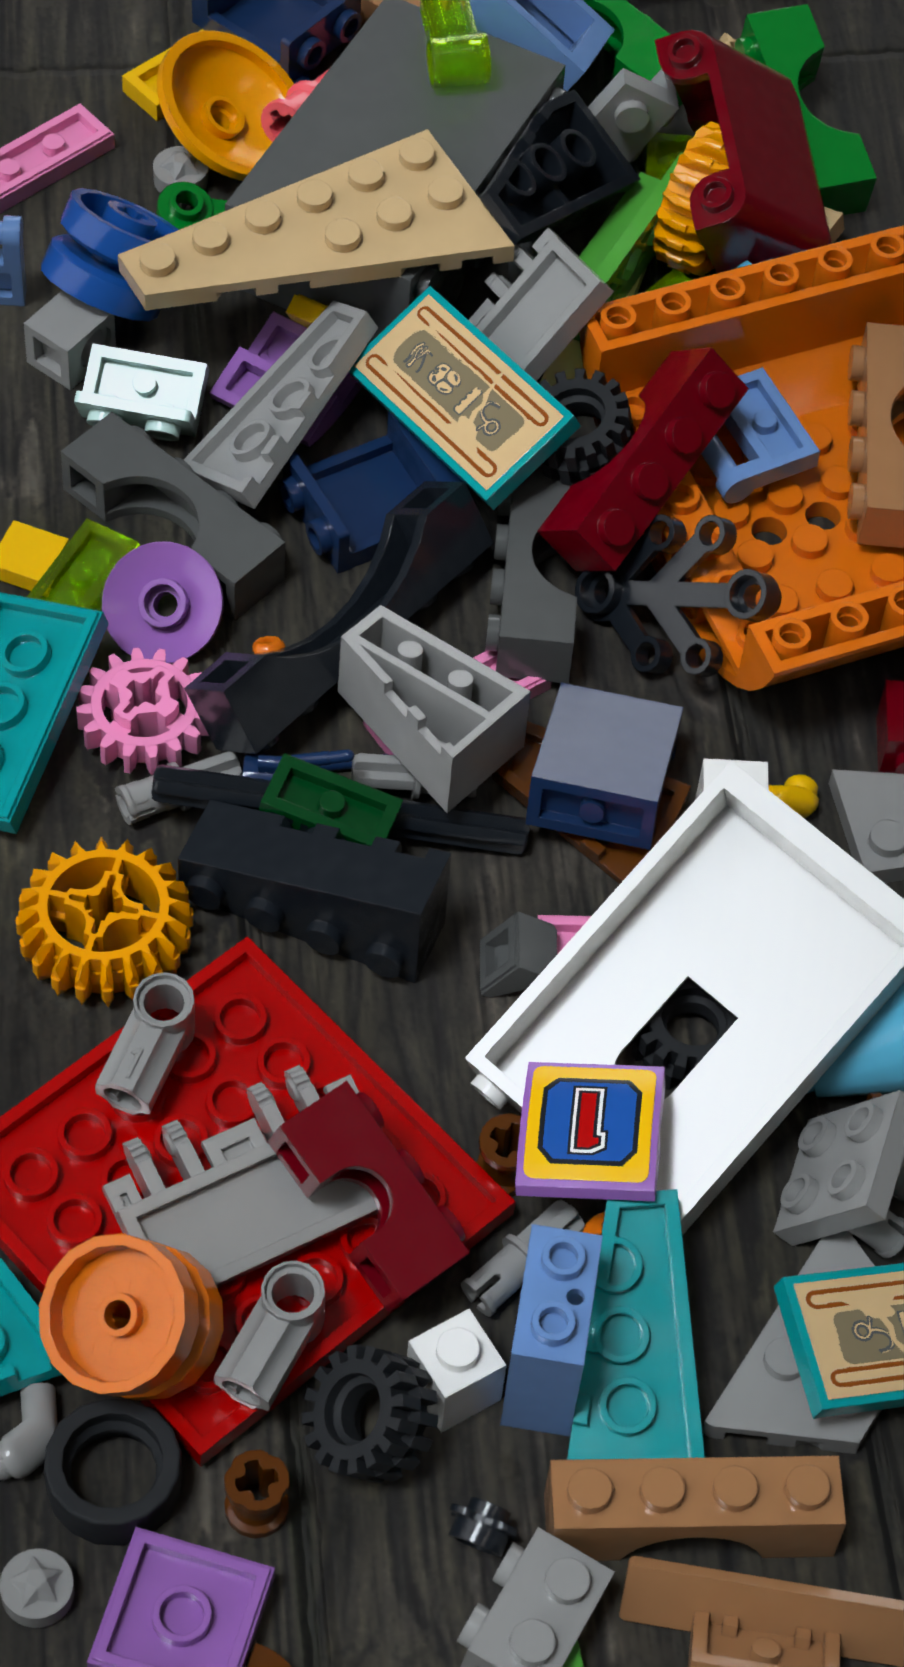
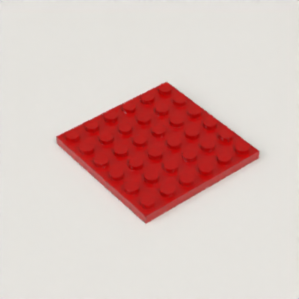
(247, 1031)

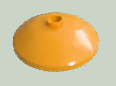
(215, 96)

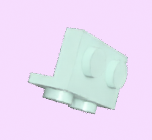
(144, 391)

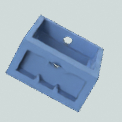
(552, 28)
(551, 1330)

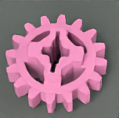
(142, 709)

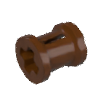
(496, 1141)
(271, 1477)

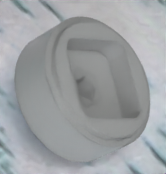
(178, 165)
(37, 1588)

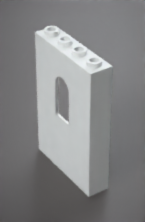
(761, 922)

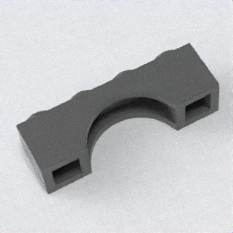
(123, 473)
(536, 618)

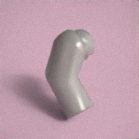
(25, 1445)

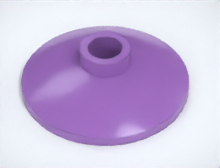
(142, 580)

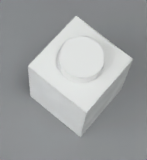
(462, 1368)

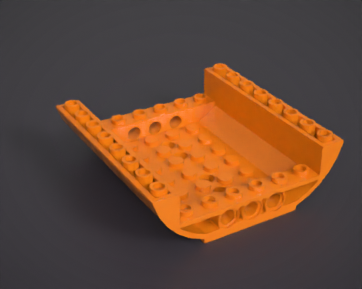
(799, 325)

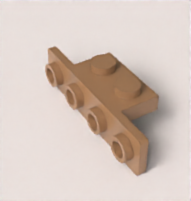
(762, 1619)

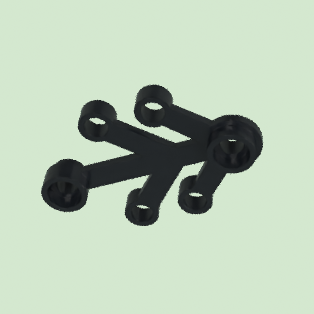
(669, 592)

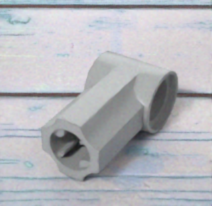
(148, 1045)
(273, 1338)

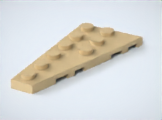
(331, 229)

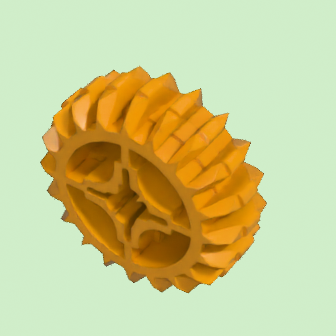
(674, 231)
(79, 899)

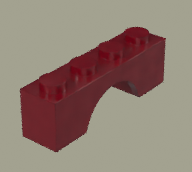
(612, 508)

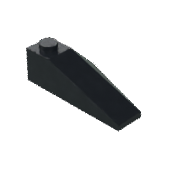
(558, 173)

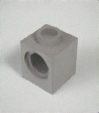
(62, 338)

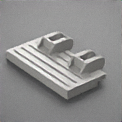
(543, 305)
(246, 1204)

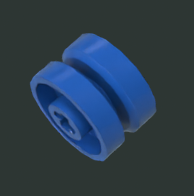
(87, 257)

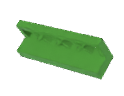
(625, 239)

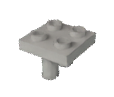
(847, 1177)

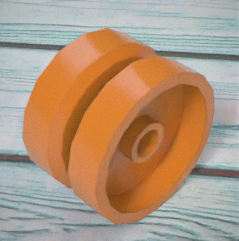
(130, 1318)

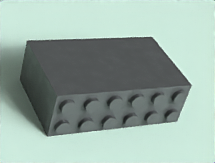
(382, 95)

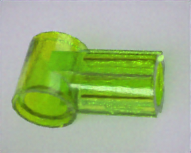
(454, 46)

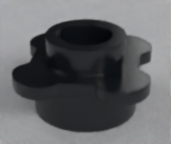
(482, 1526)

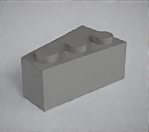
(431, 704)

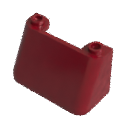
(770, 193)

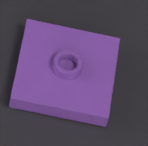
(181, 1606)

